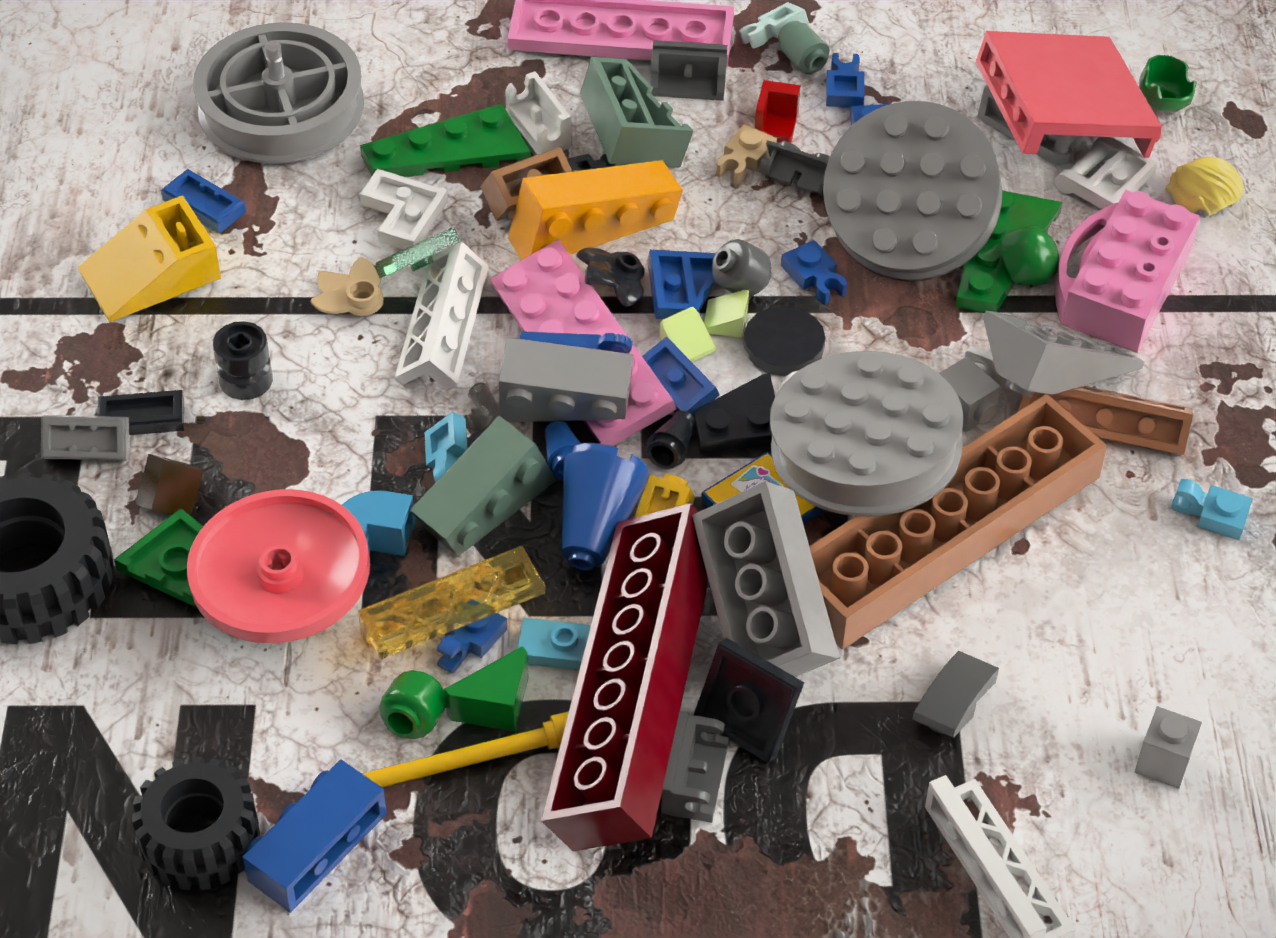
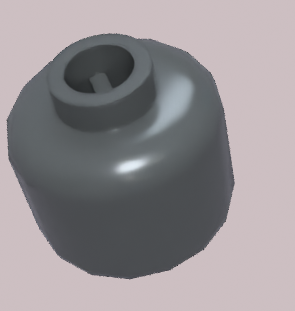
(741, 267)

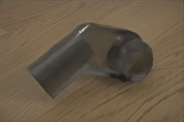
(486, 408)

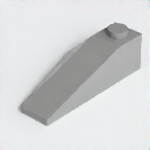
(1050, 359)

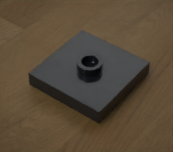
(749, 698)

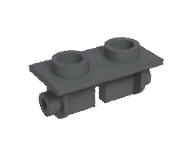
(789, 160)

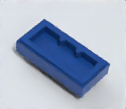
(209, 202)

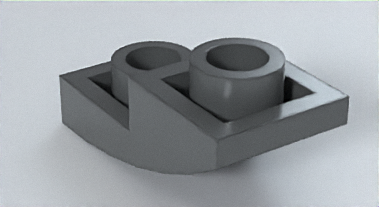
(954, 694)

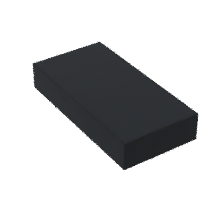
(146, 411)

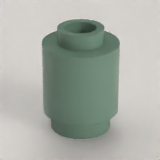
(803, 47)

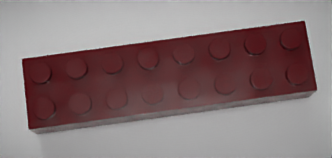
(630, 684)

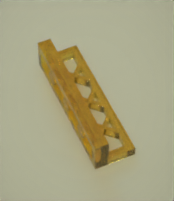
(445, 597)

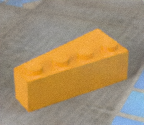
(592, 206)

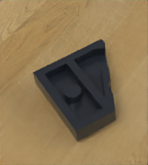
(737, 418)

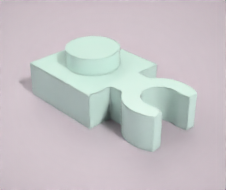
(771, 24)

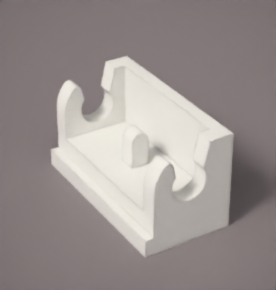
(538, 116)

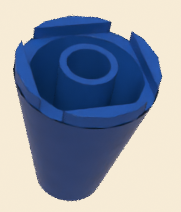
(596, 496)

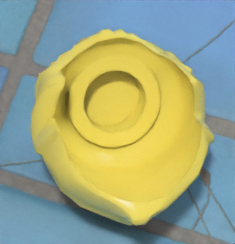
(1205, 185)

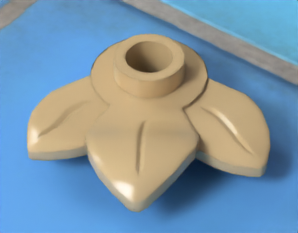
(350, 293)

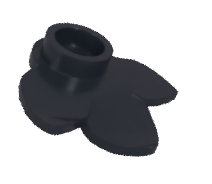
(614, 269)

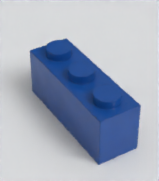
(314, 835)

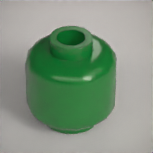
(412, 704)

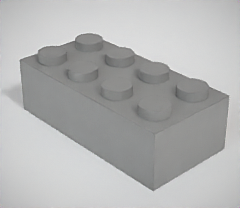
(766, 578)

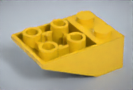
(151, 260)

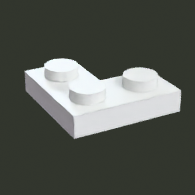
(410, 207)

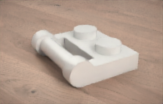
(1123, 171)

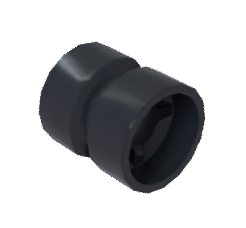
(242, 360)

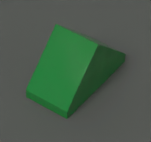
(491, 694)

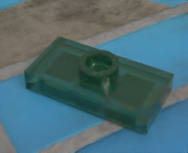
(417, 255)

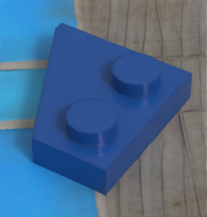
(679, 280)

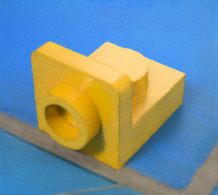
(664, 494)

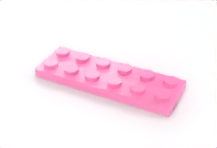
(615, 26)
(551, 296)

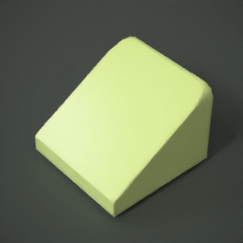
(727, 314)
(688, 334)

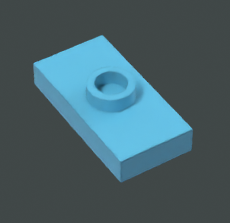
(554, 642)

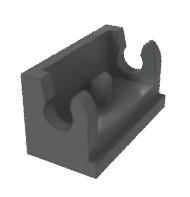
(688, 70)
(694, 768)

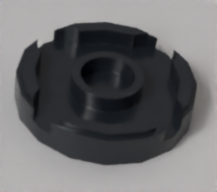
(783, 340)

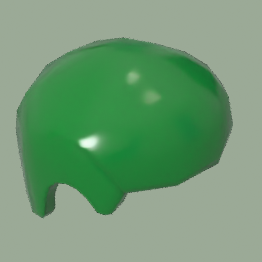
(1167, 83)
(1030, 256)

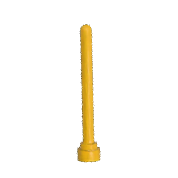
(548, 735)

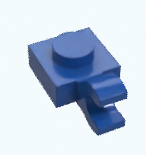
(473, 638)

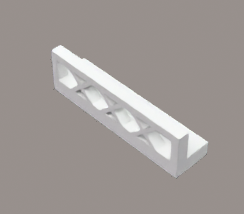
(443, 317)
(985, 866)

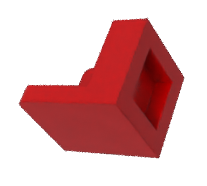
(778, 109)

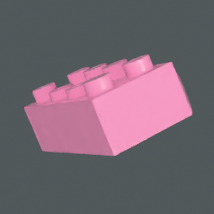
(1124, 268)

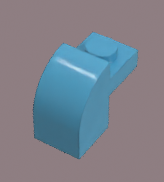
(384, 519)

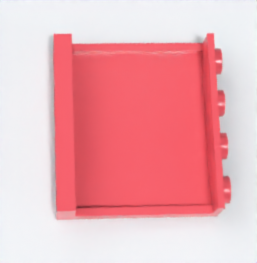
(1065, 88)

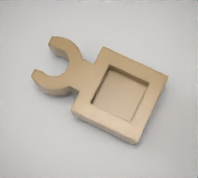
(743, 151)

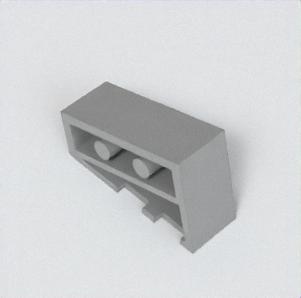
(562, 382)

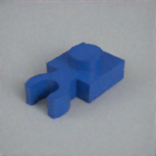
(844, 83)
(814, 267)

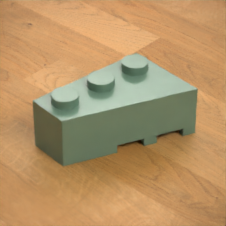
(629, 117)
(483, 487)

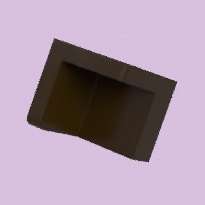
(168, 485)

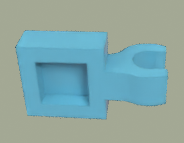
(445, 443)
(1218, 509)

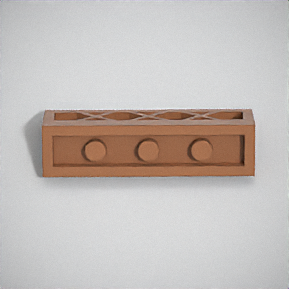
(1126, 417)

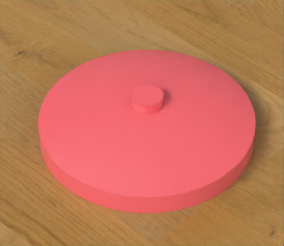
(278, 566)

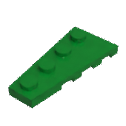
(445, 145)
(985, 277)
(163, 556)

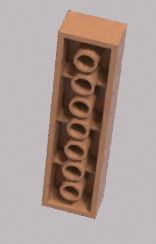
(1001, 486)

